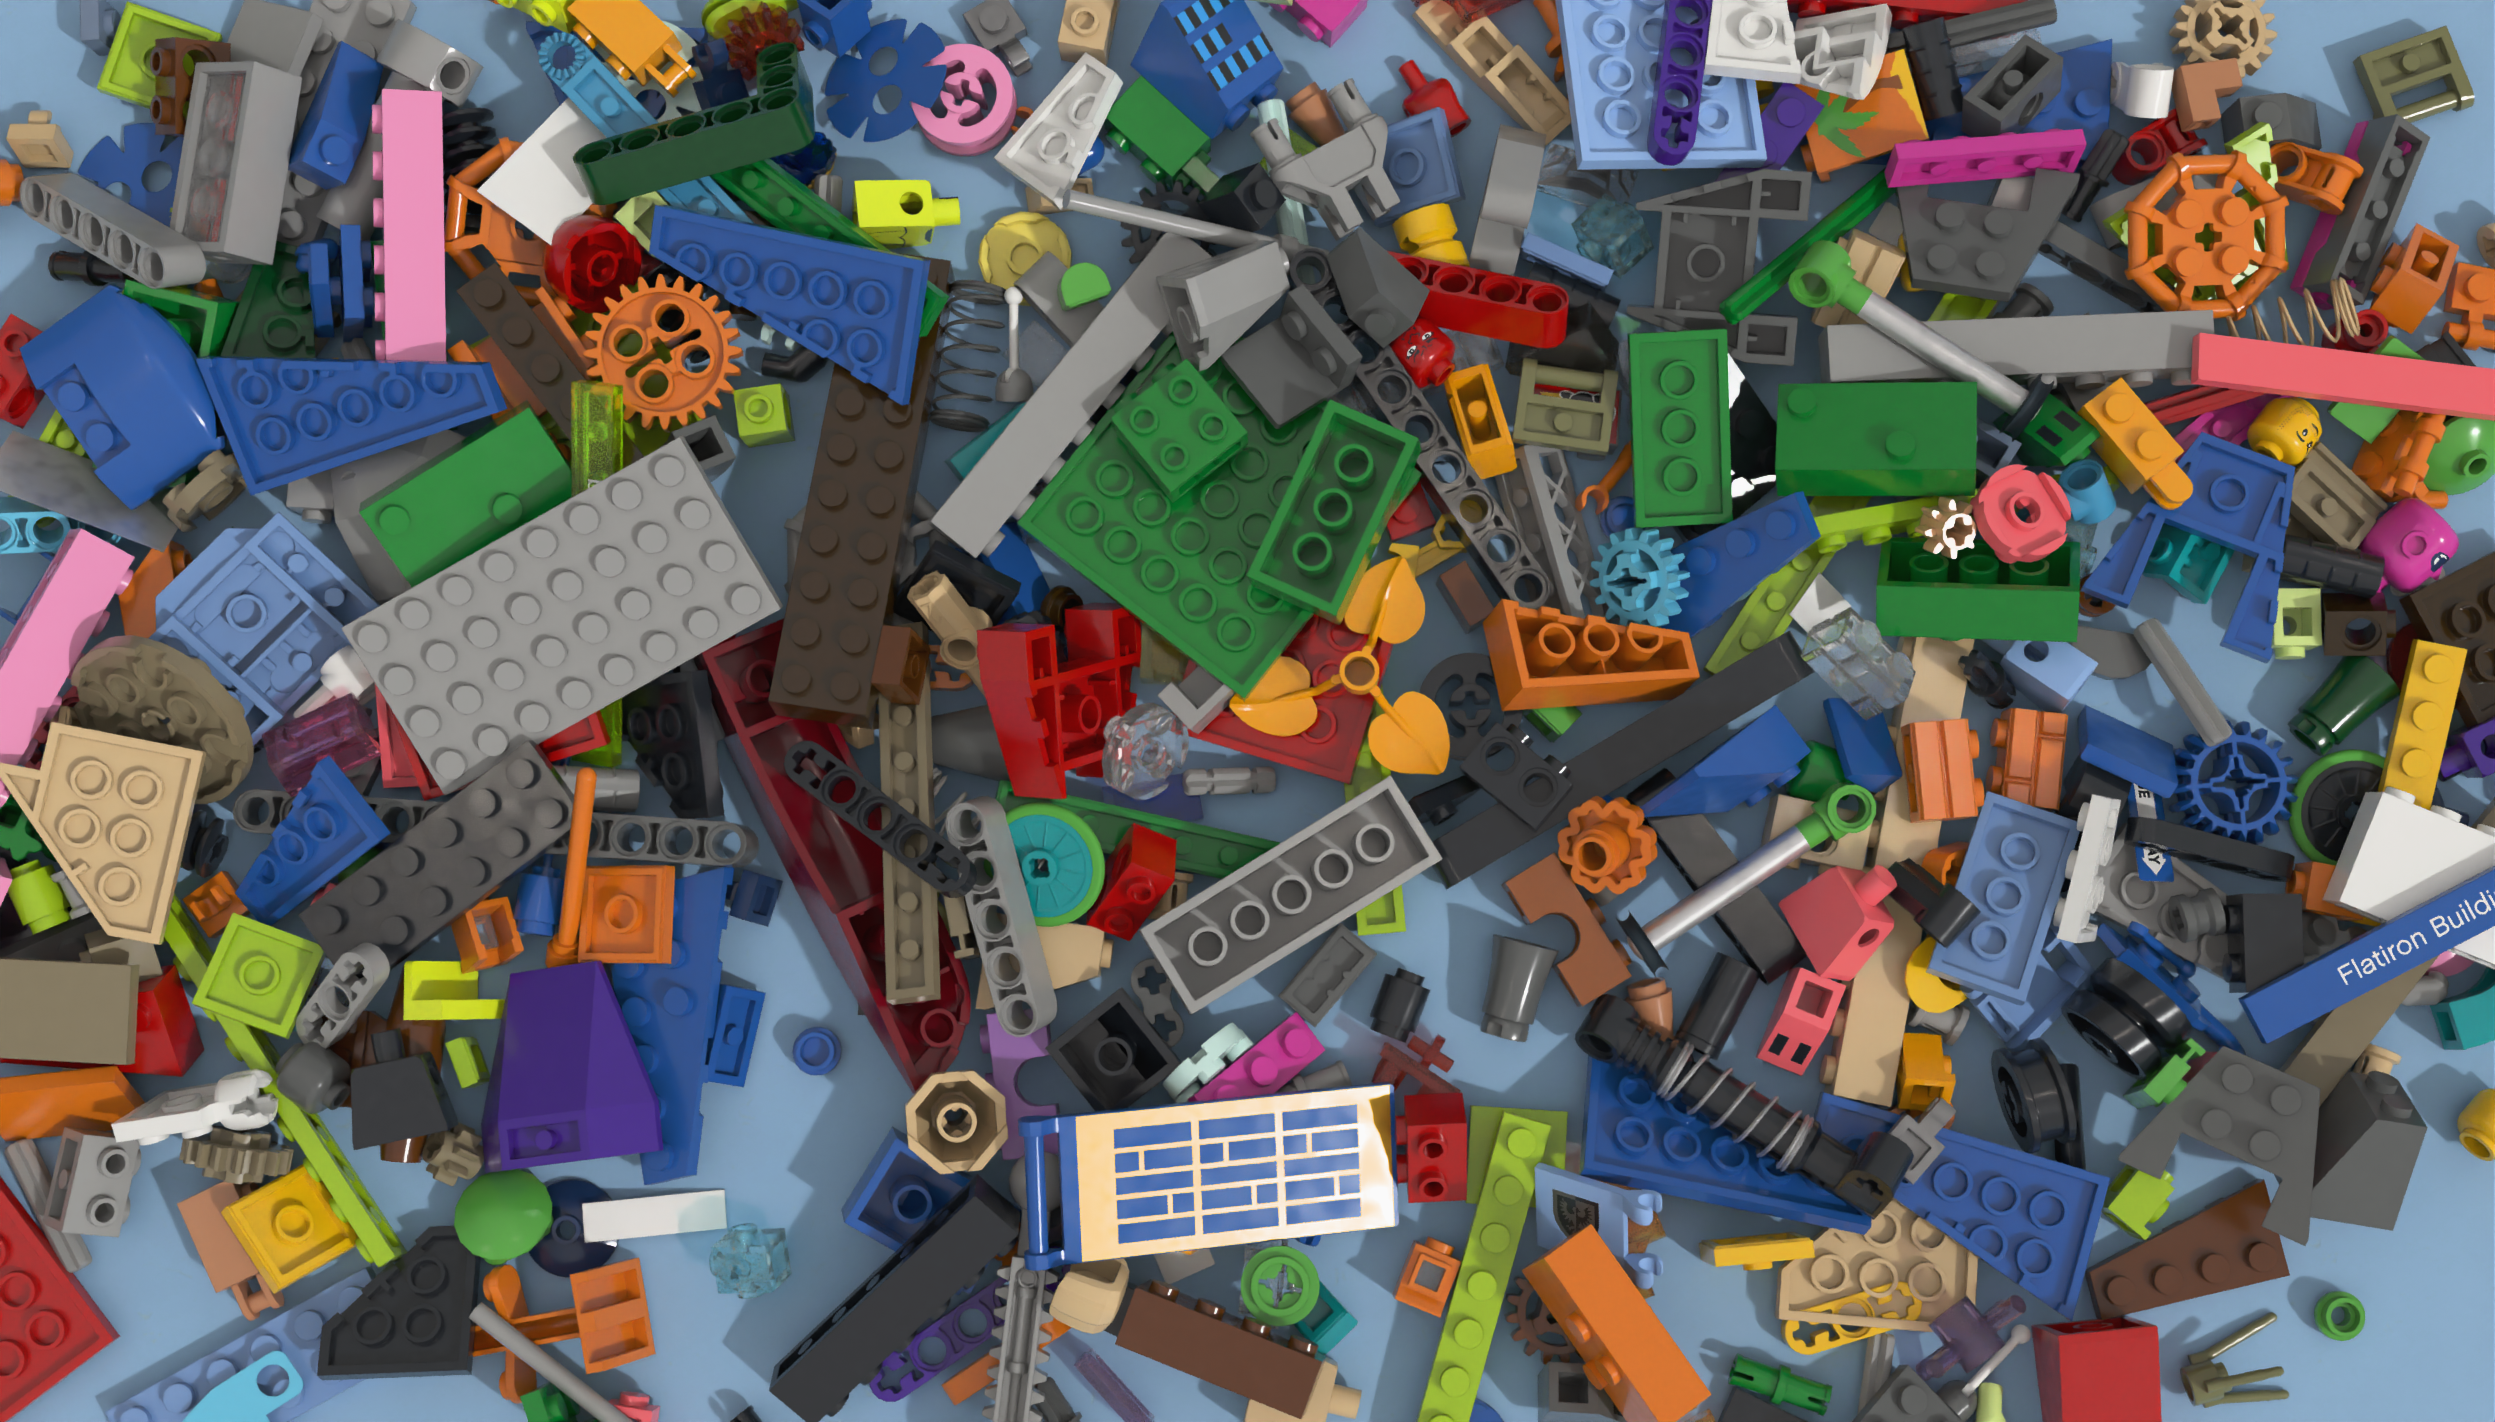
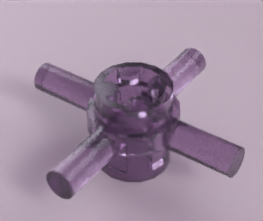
(1968, 1335)

